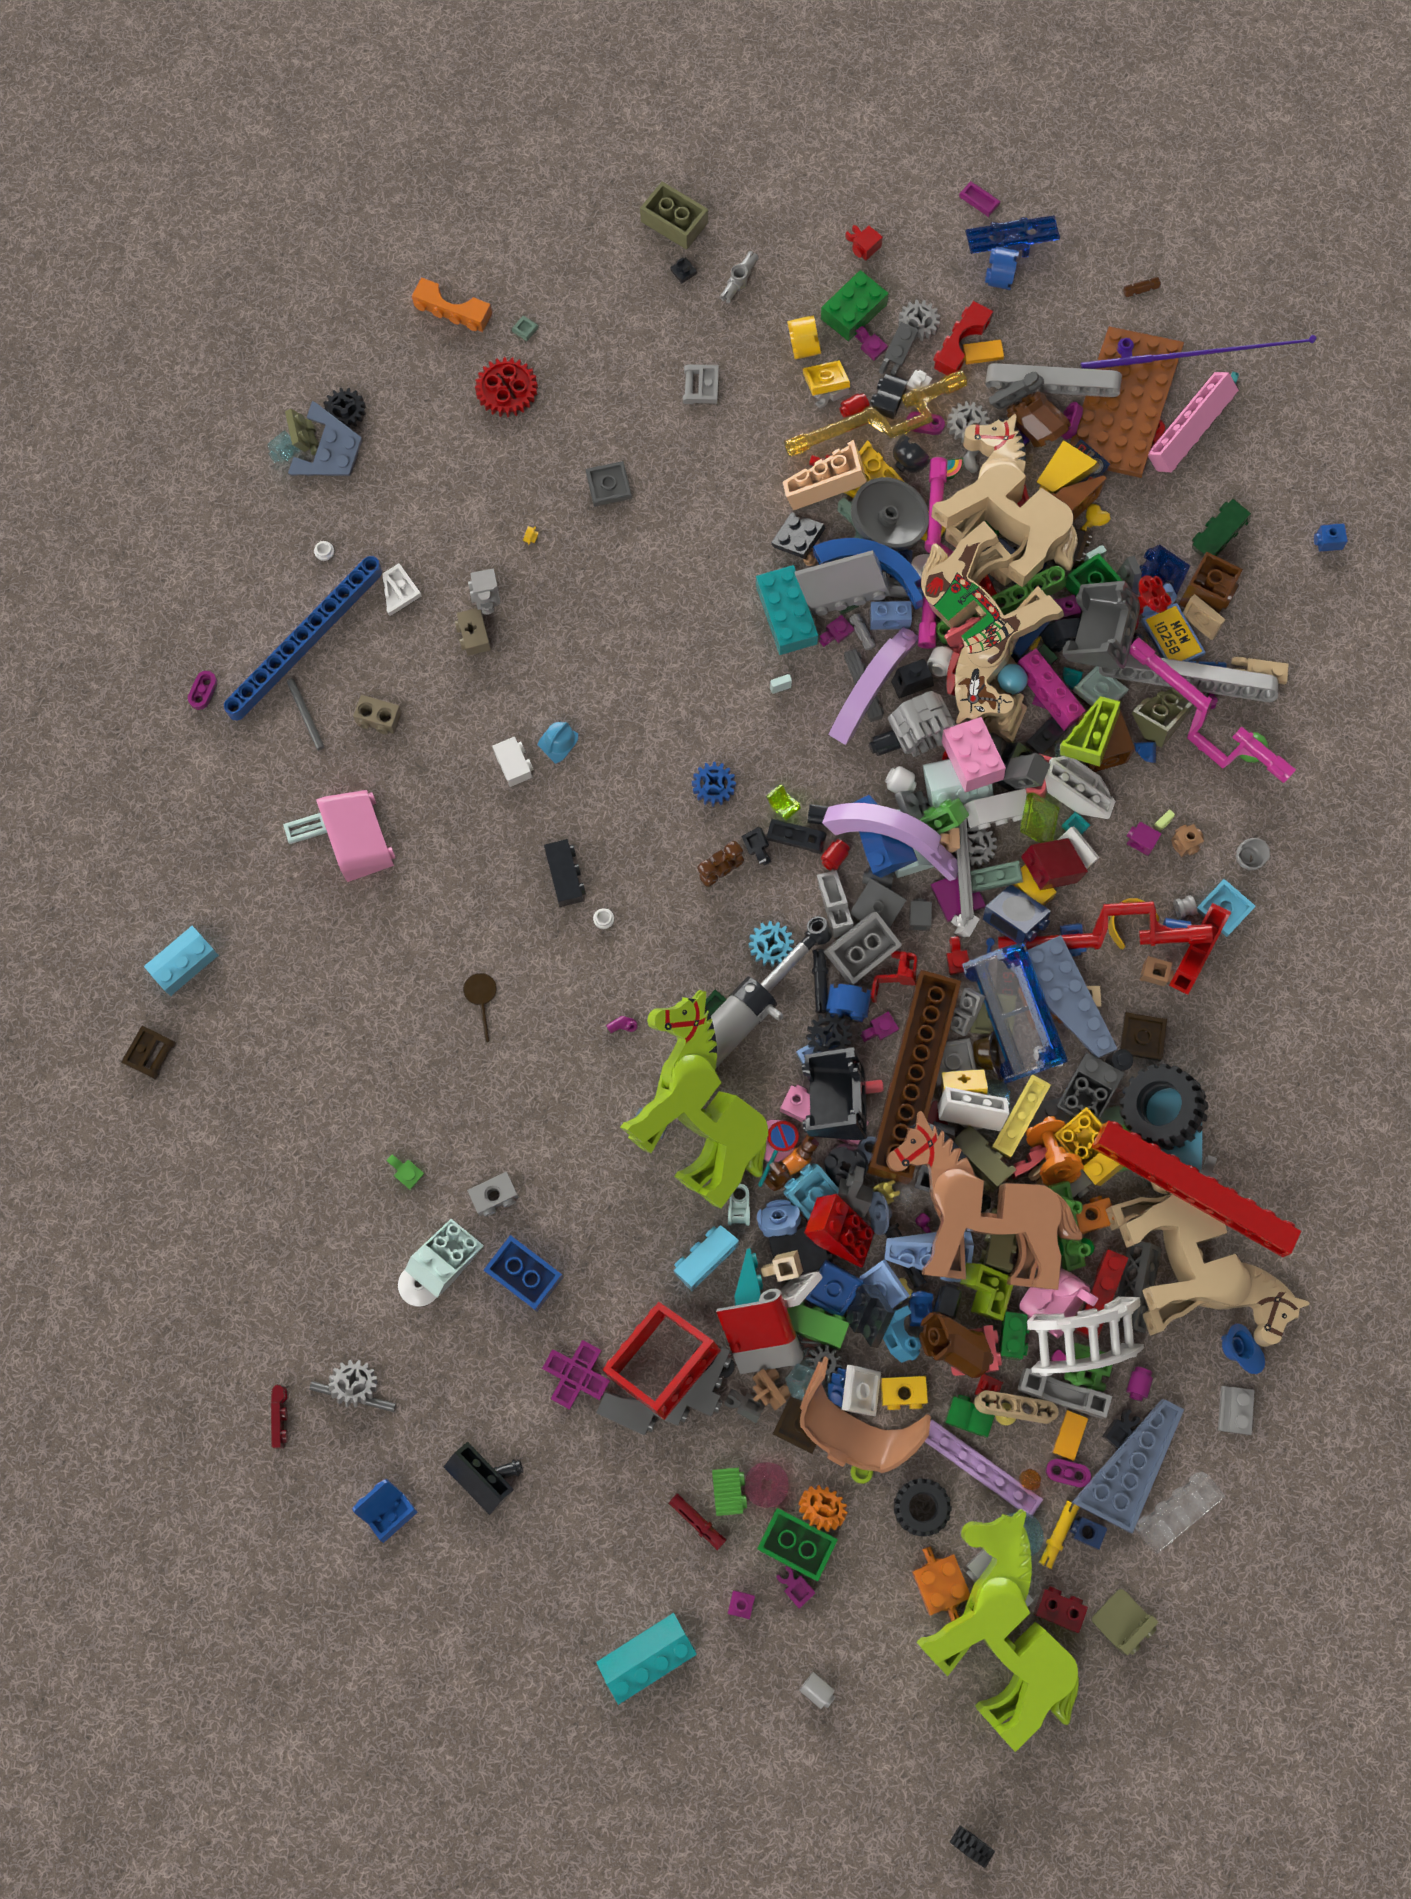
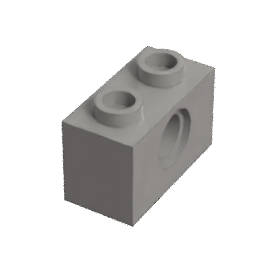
(480, 1194)

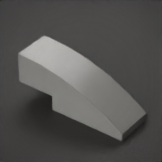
(835, 903)

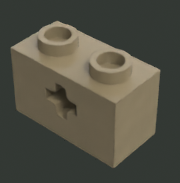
(475, 642)

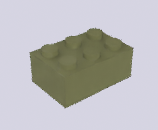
(674, 215)

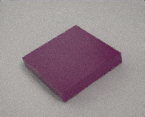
(948, 898)

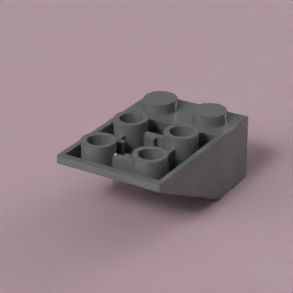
(1090, 1087)

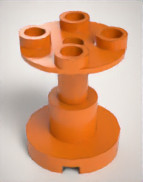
(1059, 1164)

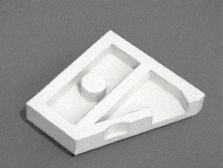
(398, 589)

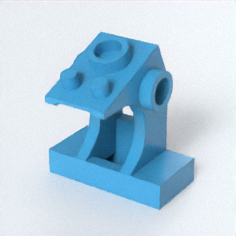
(898, 1341)

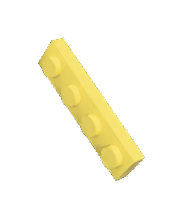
(1021, 1116)

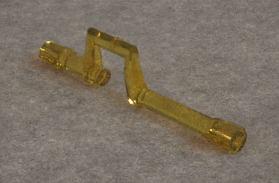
(919, 398)

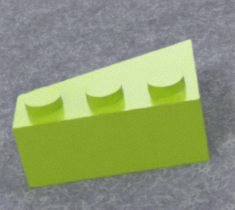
(1093, 733)

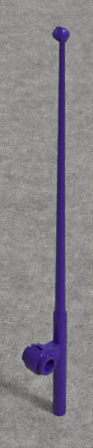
(1126, 346)

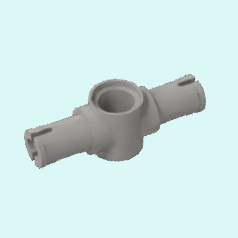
(740, 270)

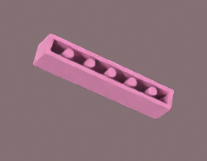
(1192, 422)

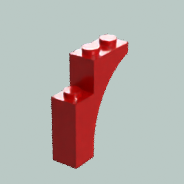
(1198, 953)

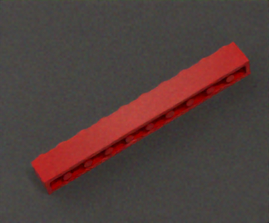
(1196, 1189)

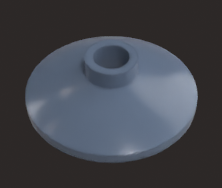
(879, 1213)

